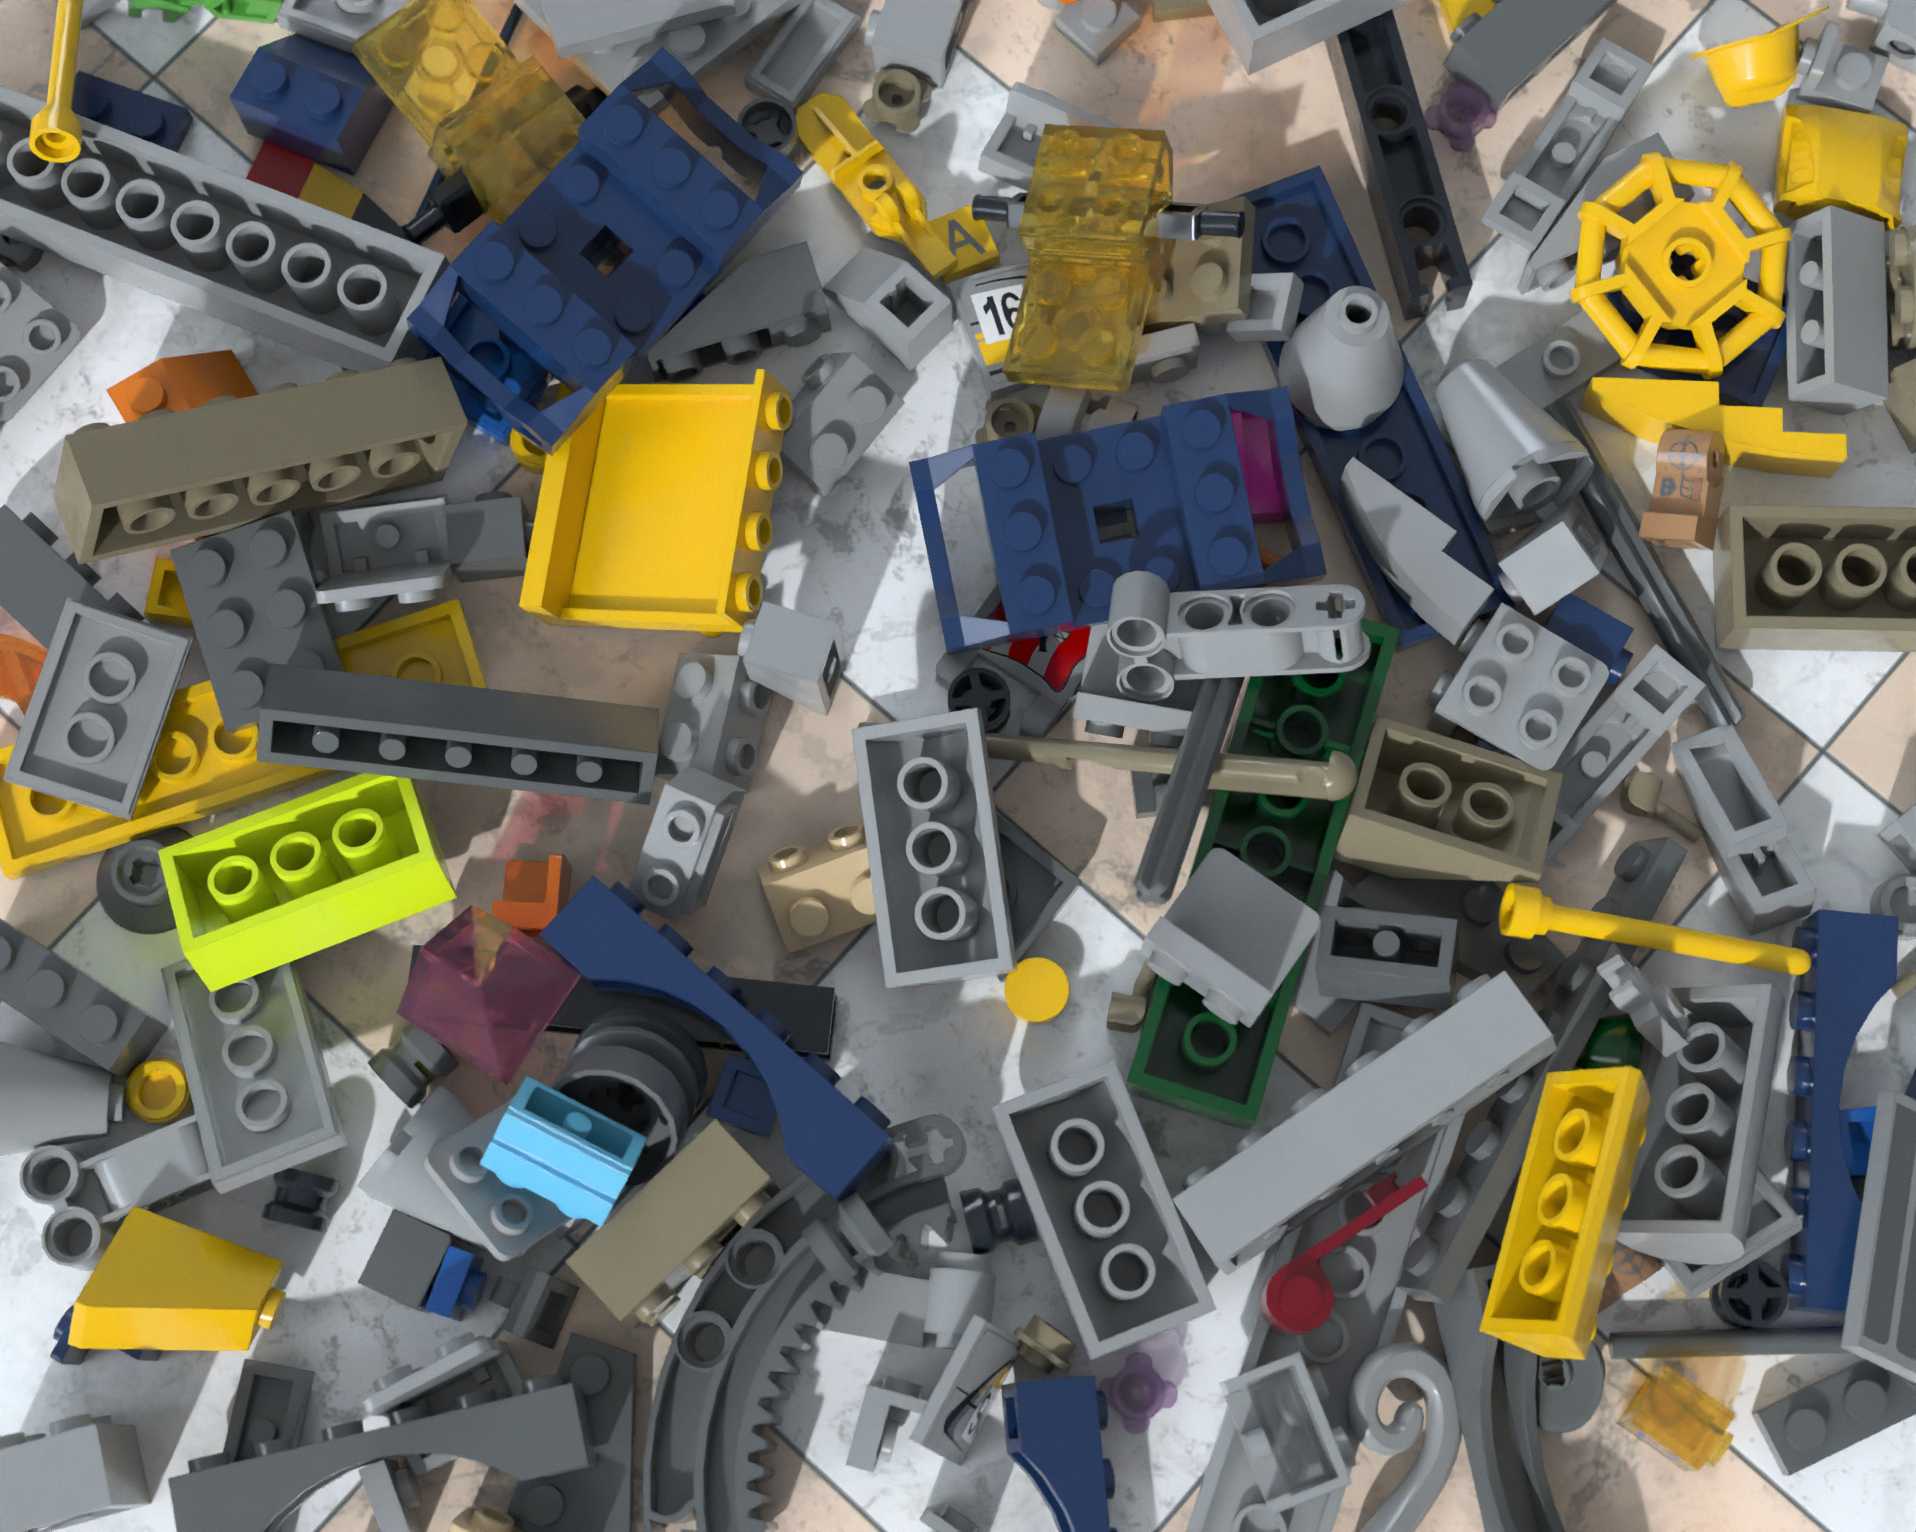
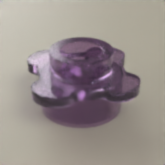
(1464, 100)
(1157, 1393)

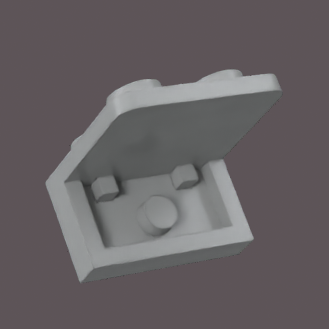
(31, 342)
(385, 552)
(1518, 688)
(1110, 711)
(1230, 937)
(499, 1214)
(462, 1368)

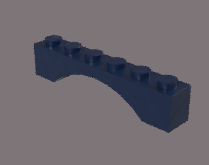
(620, 951)
(1848, 975)
(1058, 1445)

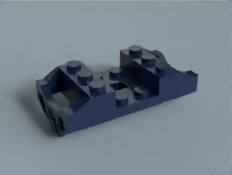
(624, 185)
(1185, 500)

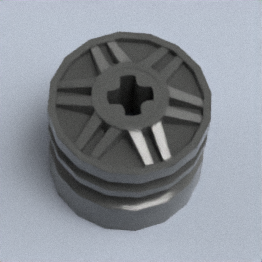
(641, 1075)

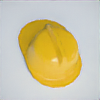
(1756, 66)

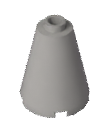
(1344, 361)
(1508, 447)
(53, 1100)
(400, 1173)

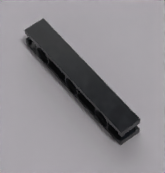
(1398, 162)
(802, 1009)

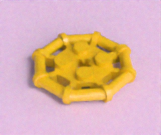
(1646, 272)

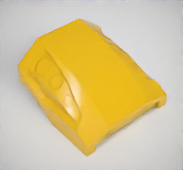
(1839, 161)

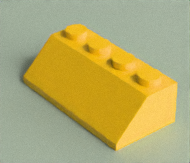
(1568, 1211)

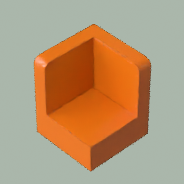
(534, 893)

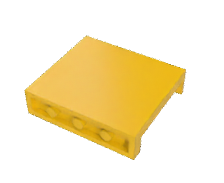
(660, 509)

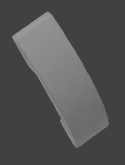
(1568, 145)
(1618, 739)

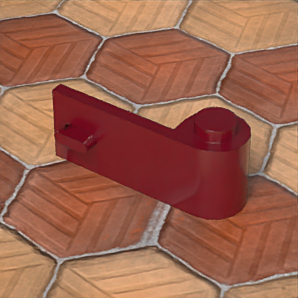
(1299, 1293)

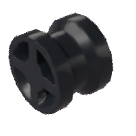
(979, 690)
(301, 1199)
(1763, 1293)

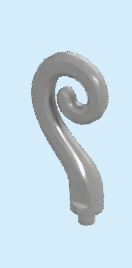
(1443, 1432)

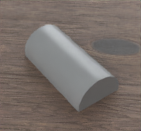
(934, 850)
(1704, 1127)
(1103, 1210)

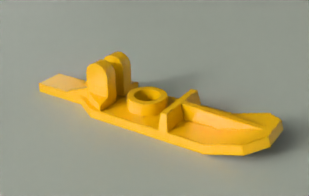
(857, 159)

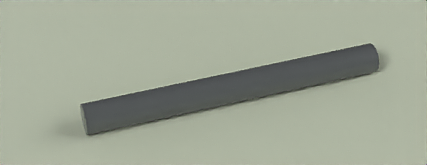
(1726, 1342)

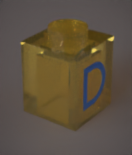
(1678, 1420)

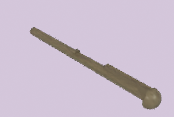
(1232, 771)

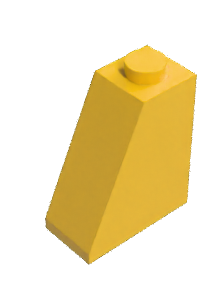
(175, 1291)

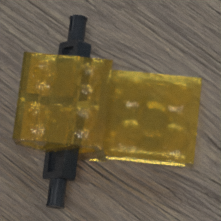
(483, 113)
(1096, 250)

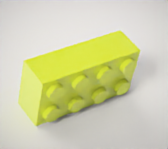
(304, 876)

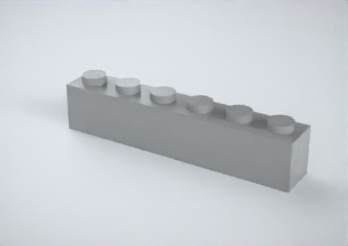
(1364, 1121)

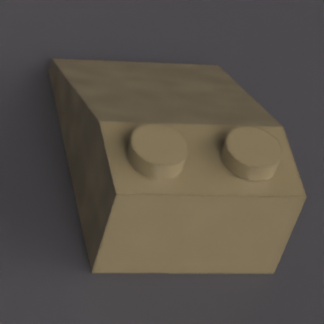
(1446, 809)

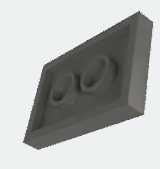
(253, 608)

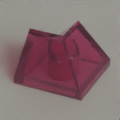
(485, 991)

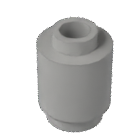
(957, 1292)

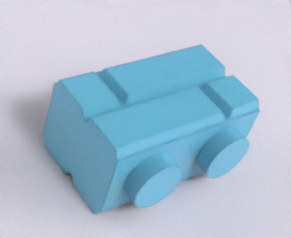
(563, 1151)

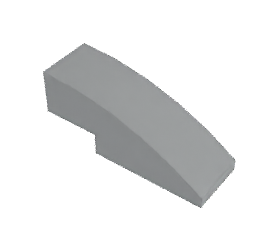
(1411, 552)
(1743, 829)

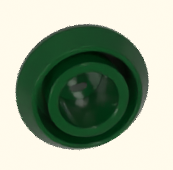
(1612, 1044)

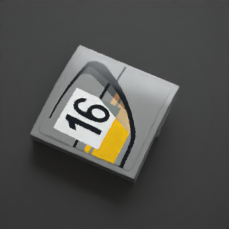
(987, 313)
(966, 1390)

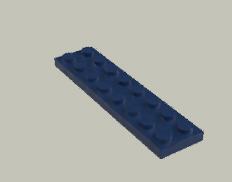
(1305, 234)

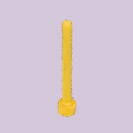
(55, 129)
(1529, 913)

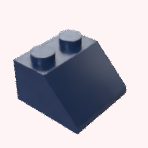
(312, 101)

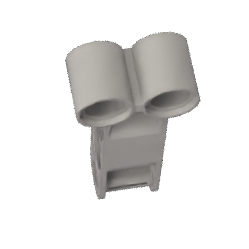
(1229, 633)
(144, 1173)

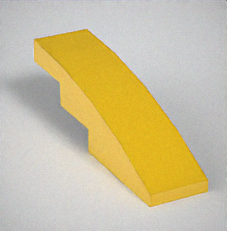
(1750, 434)

